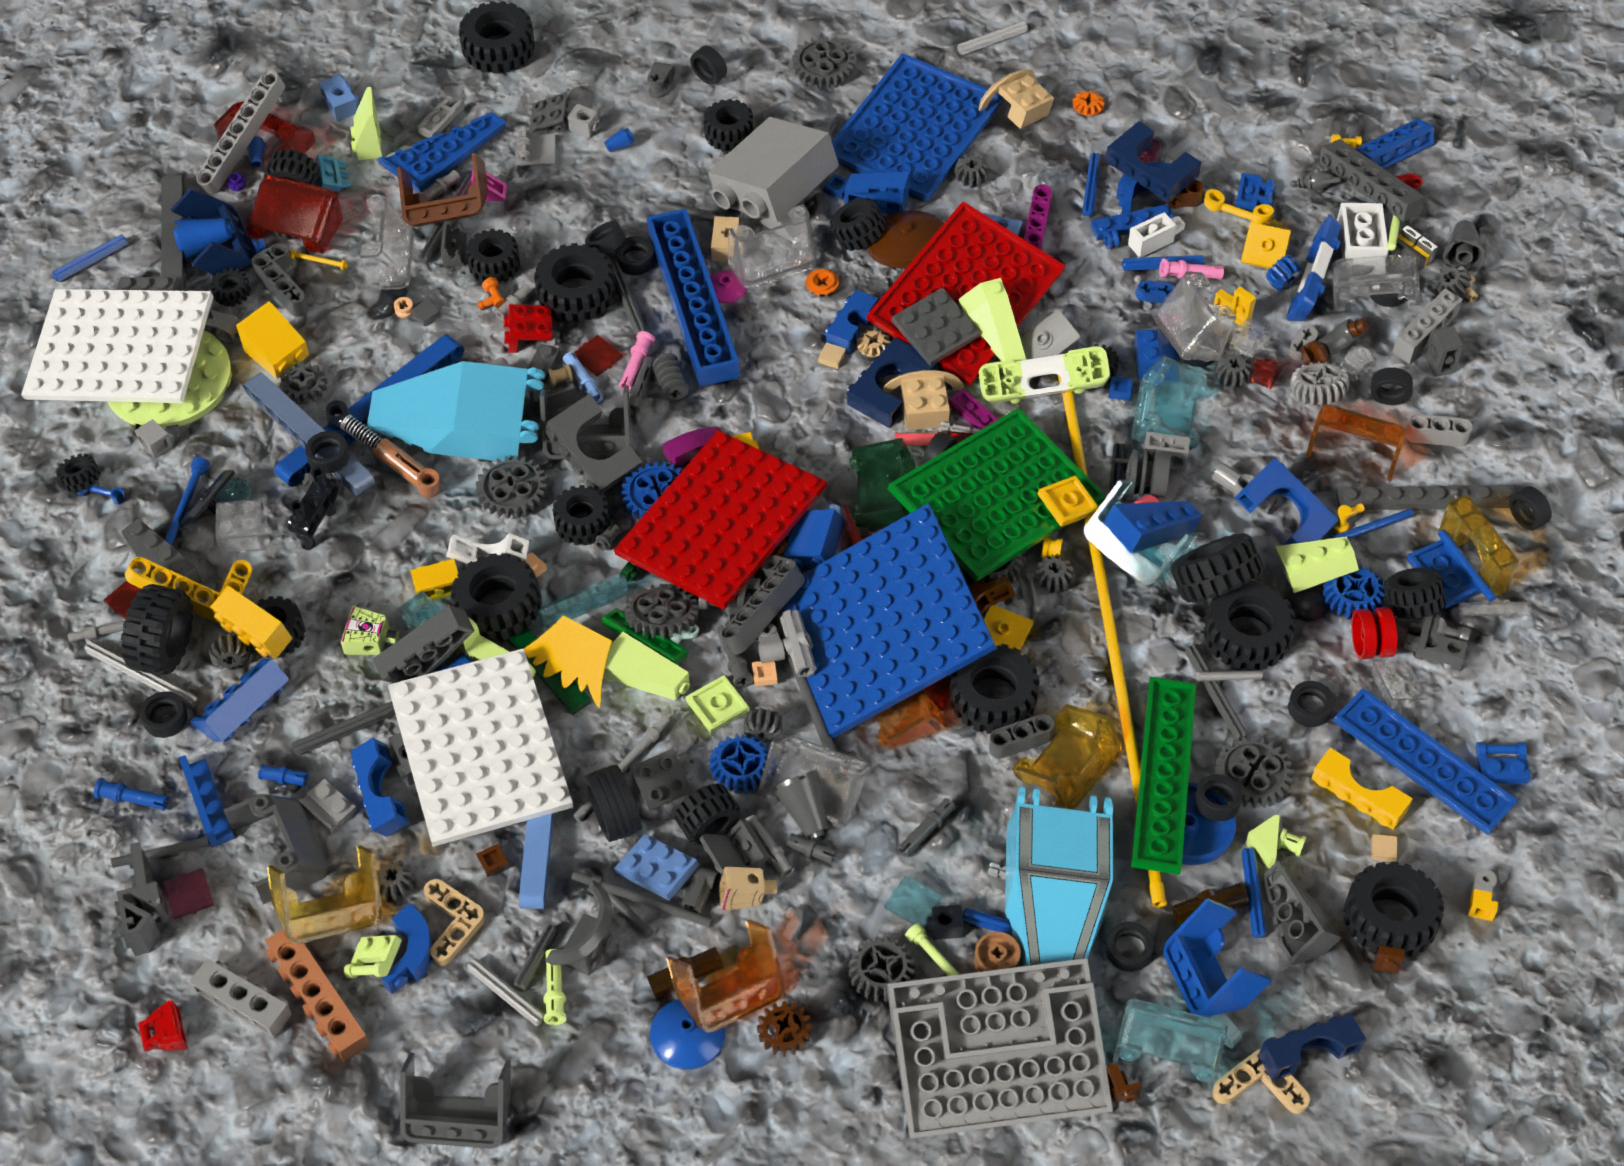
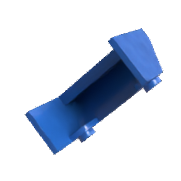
(1193, 963)

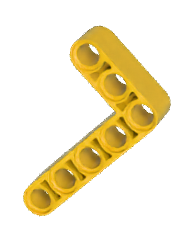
(193, 589)

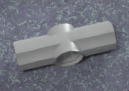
(1236, 482)
(798, 643)

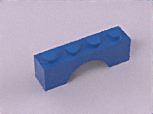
(371, 763)

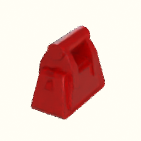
(168, 1029)

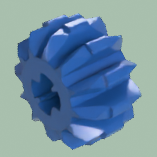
(1283, 272)

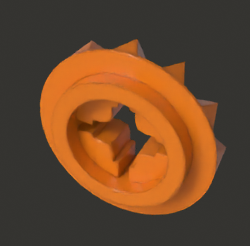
(1095, 106)
(822, 276)

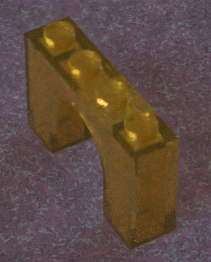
(1466, 522)

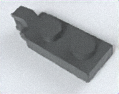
(547, 355)

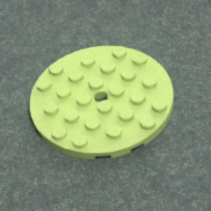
(204, 392)

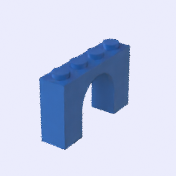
(1277, 480)

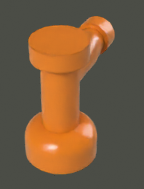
(491, 286)

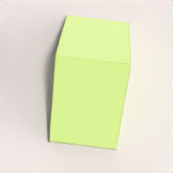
(1264, 840)

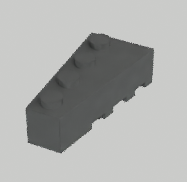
(149, 545)

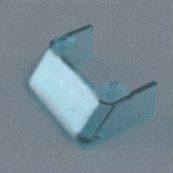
(1145, 565)
(1173, 1037)

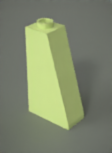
(644, 669)

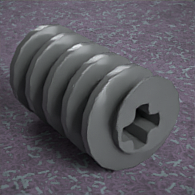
(670, 377)

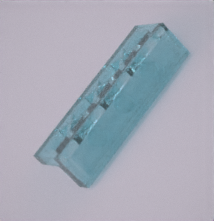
(584, 600)

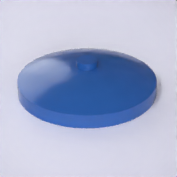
(1205, 838)

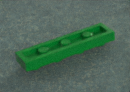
(667, 648)

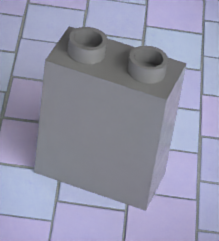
(773, 169)

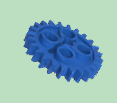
(640, 499)

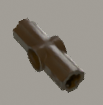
(1231, 896)
(701, 965)

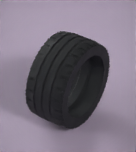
(612, 803)

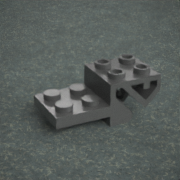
(141, 905)

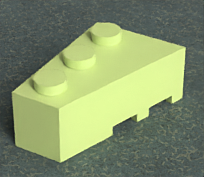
(1316, 561)

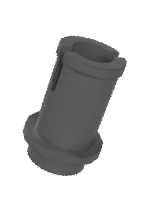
(604, 541)

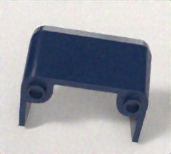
(231, 254)

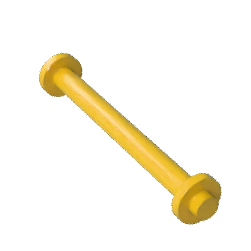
(342, 265)

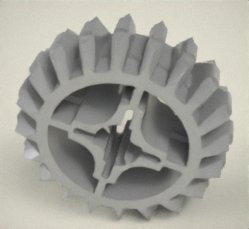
(1320, 383)

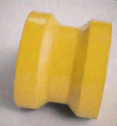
(1052, 547)

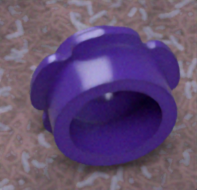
(236, 182)

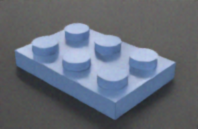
(656, 867)

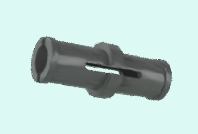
(811, 848)

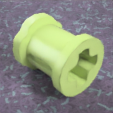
(1291, 842)

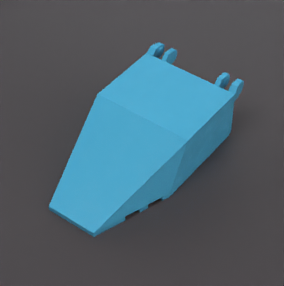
(459, 410)

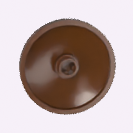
(903, 237)

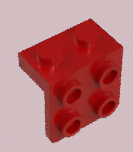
(526, 323)

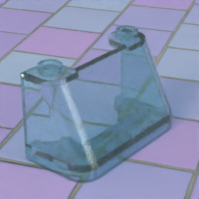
(1168, 401)

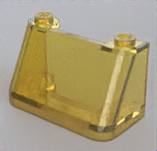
(1075, 756)

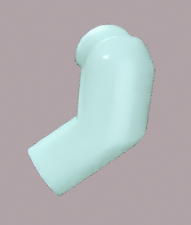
(692, 633)

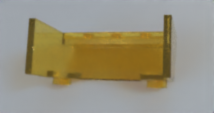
(331, 915)

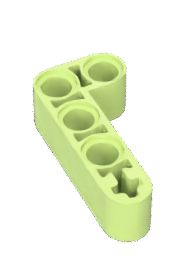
(480, 648)

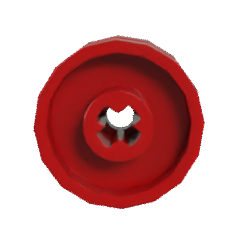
(1374, 633)

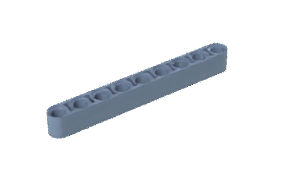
(302, 428)

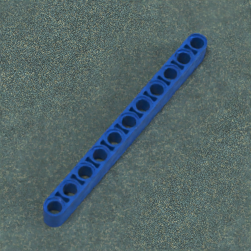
(438, 355)

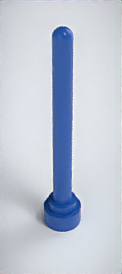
(198, 468)

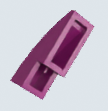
(686, 446)

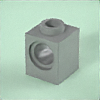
(583, 121)
(153, 438)

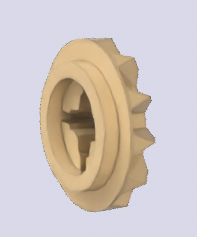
(873, 349)

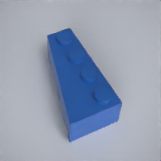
(1151, 524)

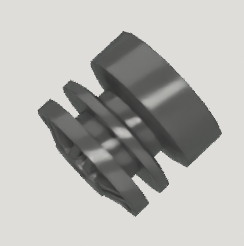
(1149, 473)

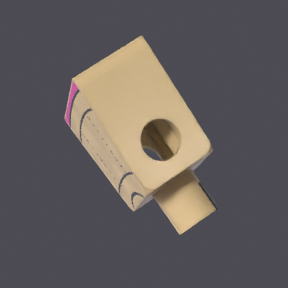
(744, 888)

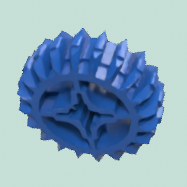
(1354, 592)
(728, 771)

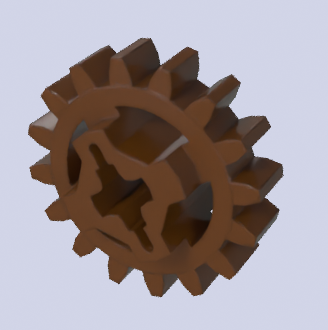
(791, 1036)

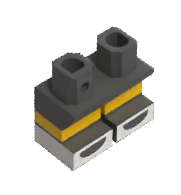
(1411, 243)

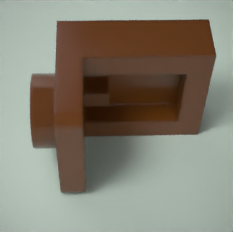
(1388, 959)

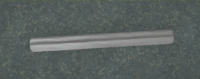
(154, 681)

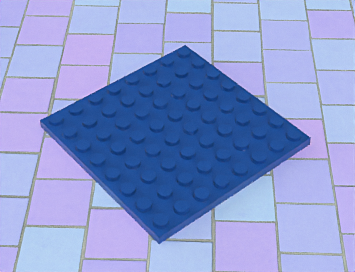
(887, 620)

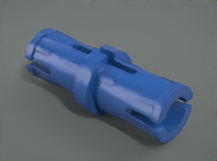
(283, 775)

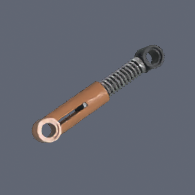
(384, 450)

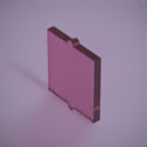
(188, 893)

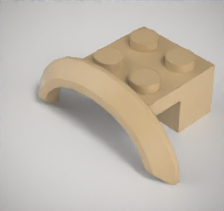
(1027, 97)
(924, 397)

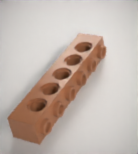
(353, 1038)

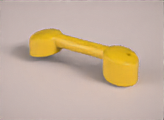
(1215, 200)

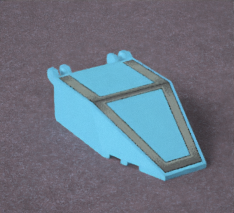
(1057, 878)

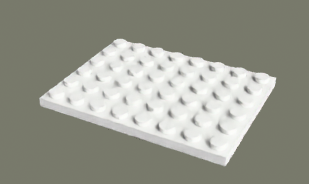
(118, 346)
(479, 747)

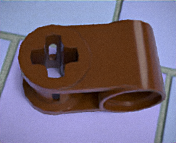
(1189, 196)

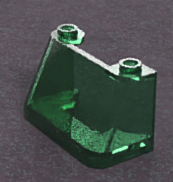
(876, 468)

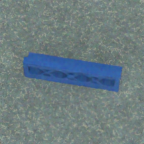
(1399, 146)
(207, 801)

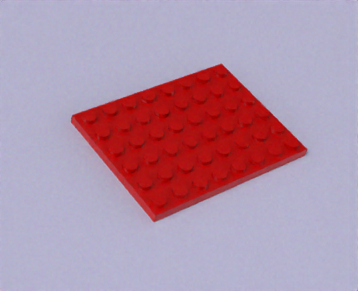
(960, 257)
(720, 519)

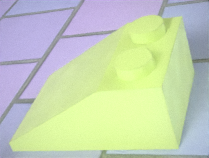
(366, 129)

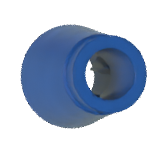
(620, 140)
(256, 151)

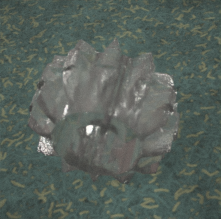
(1358, 363)

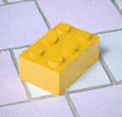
(250, 623)

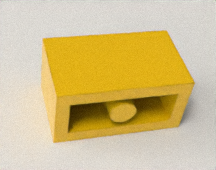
(435, 579)

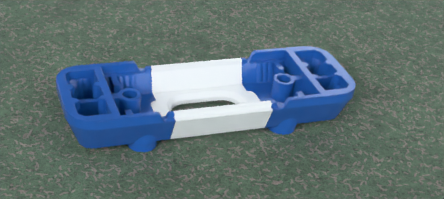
(1318, 258)

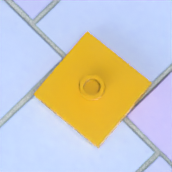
(1264, 245)
(1068, 501)
(1007, 627)

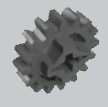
(304, 383)

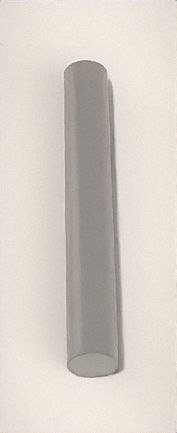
(1229, 675)

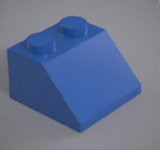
(1149, 348)

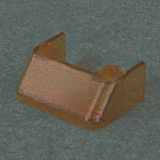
(1362, 426)
(738, 993)

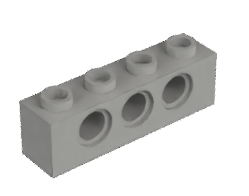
(1420, 330)
(268, 1020)

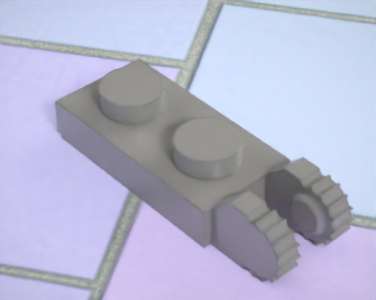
(440, 117)

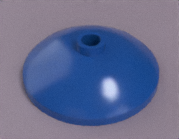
(681, 1046)

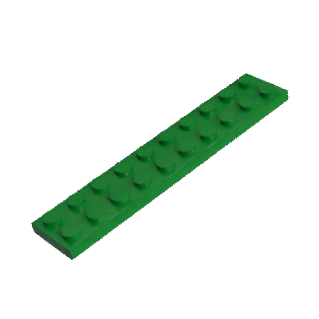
(1164, 776)

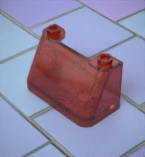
(295, 211)

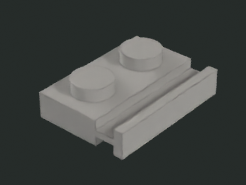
(328, 806)

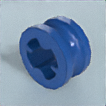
(1111, 239)
(259, 246)

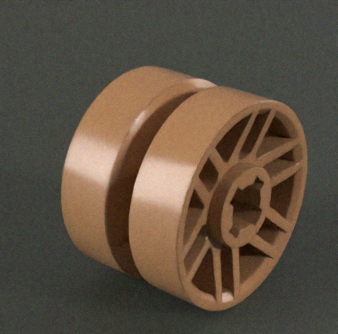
(996, 952)

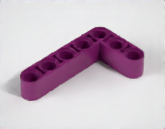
(1038, 215)

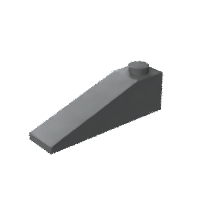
(1301, 923)

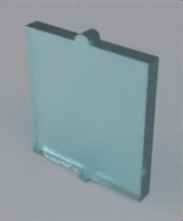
(912, 901)

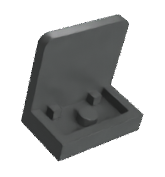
(736, 849)

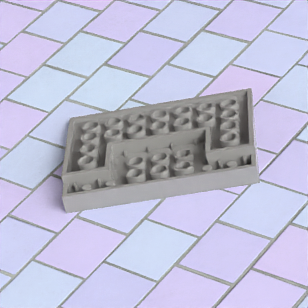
(999, 1048)

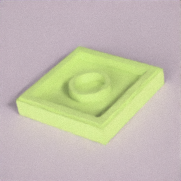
(717, 704)

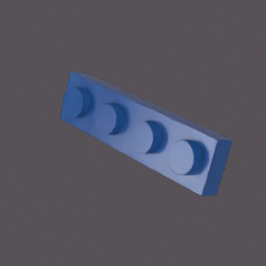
(1123, 222)

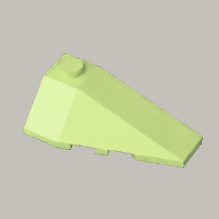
(992, 314)

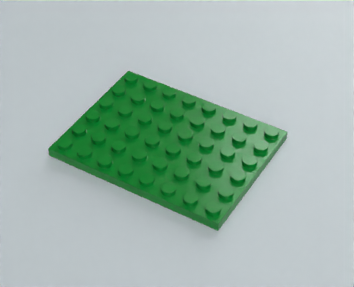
(989, 491)

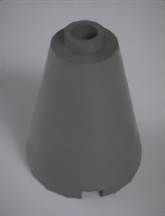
(1465, 247)
(804, 802)

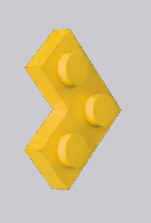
(1241, 303)

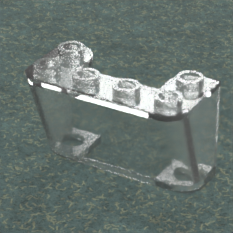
(1192, 323)

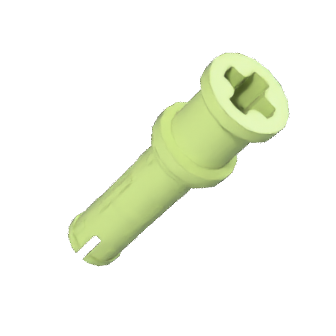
(554, 997)

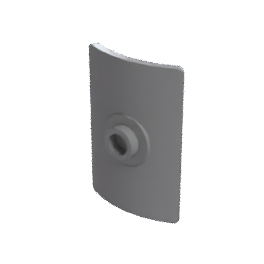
(1049, 337)

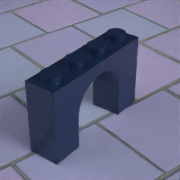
(1163, 181)
(865, 394)

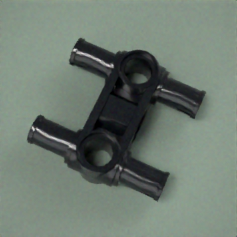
(312, 508)

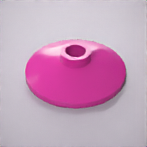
(727, 286)

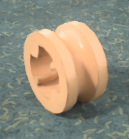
(399, 303)

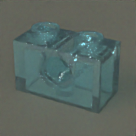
(418, 609)

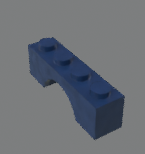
(1338, 1036)

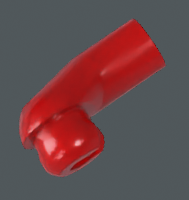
(1411, 180)

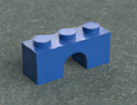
(855, 310)

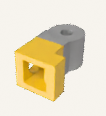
(1481, 896)

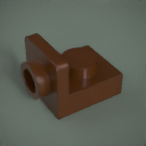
(1119, 1086)

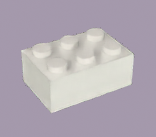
(1362, 230)

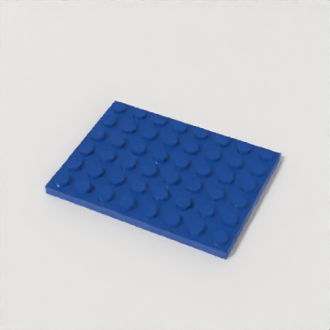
(915, 123)

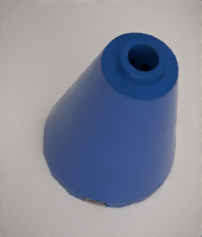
(196, 234)

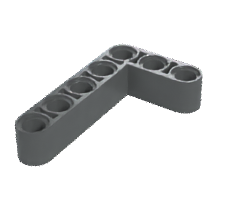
(780, 582)

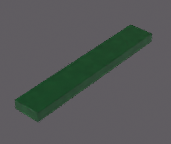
(570, 696)

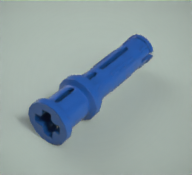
(120, 792)

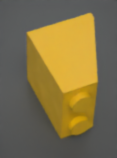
(271, 340)

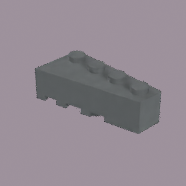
(425, 646)

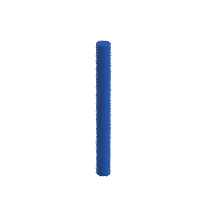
(1376, 524)
(1466, 564)

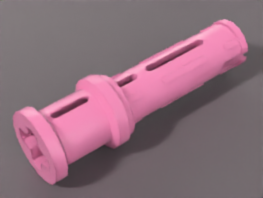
(1179, 268)
(638, 352)

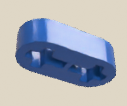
(1154, 291)

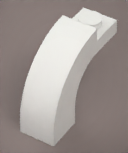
(467, 550)

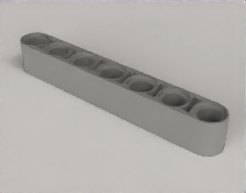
(222, 158)

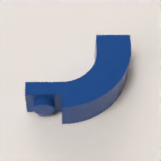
(1130, 188)
(416, 960)

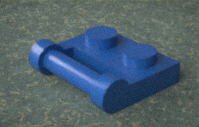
(1503, 769)

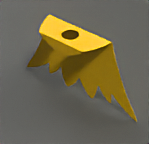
(575, 652)

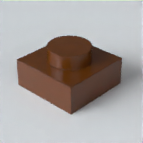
(492, 860)

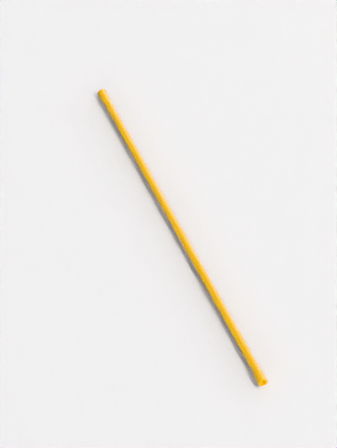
(1156, 885)

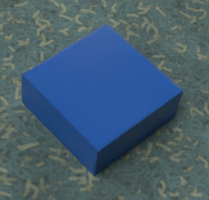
(836, 186)
(1120, 388)

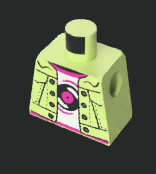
(366, 633)

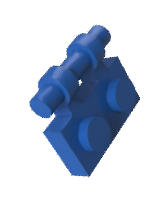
(1249, 189)

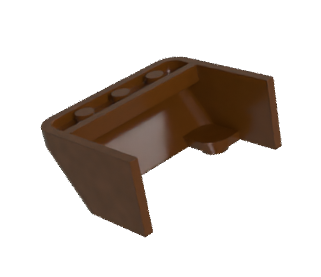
(420, 211)

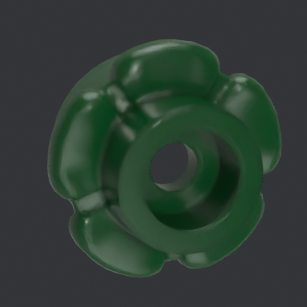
(629, 571)

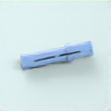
(586, 383)

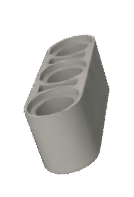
(1438, 430)

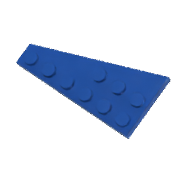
(441, 153)

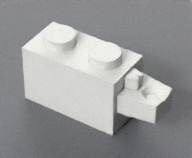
(1154, 233)

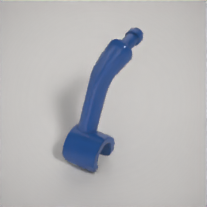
(114, 493)

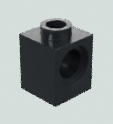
(949, 913)

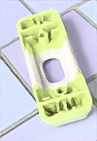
(1078, 371)

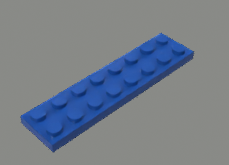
(1425, 761)

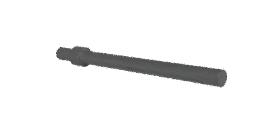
(643, 899)

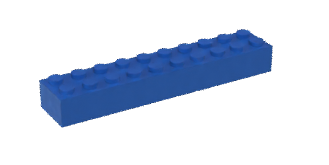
(693, 298)

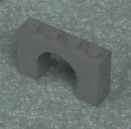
(597, 473)

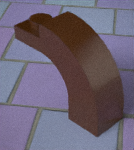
(991, 593)

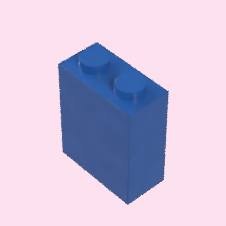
(814, 538)

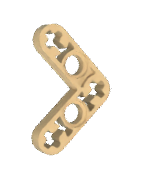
(460, 922)
(1261, 1074)

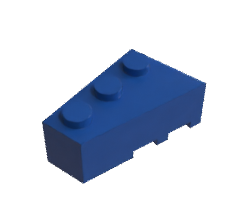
(887, 189)

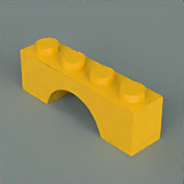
(1384, 805)

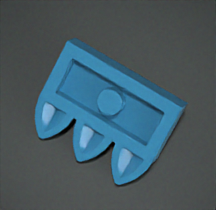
(332, 173)

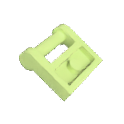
(375, 950)

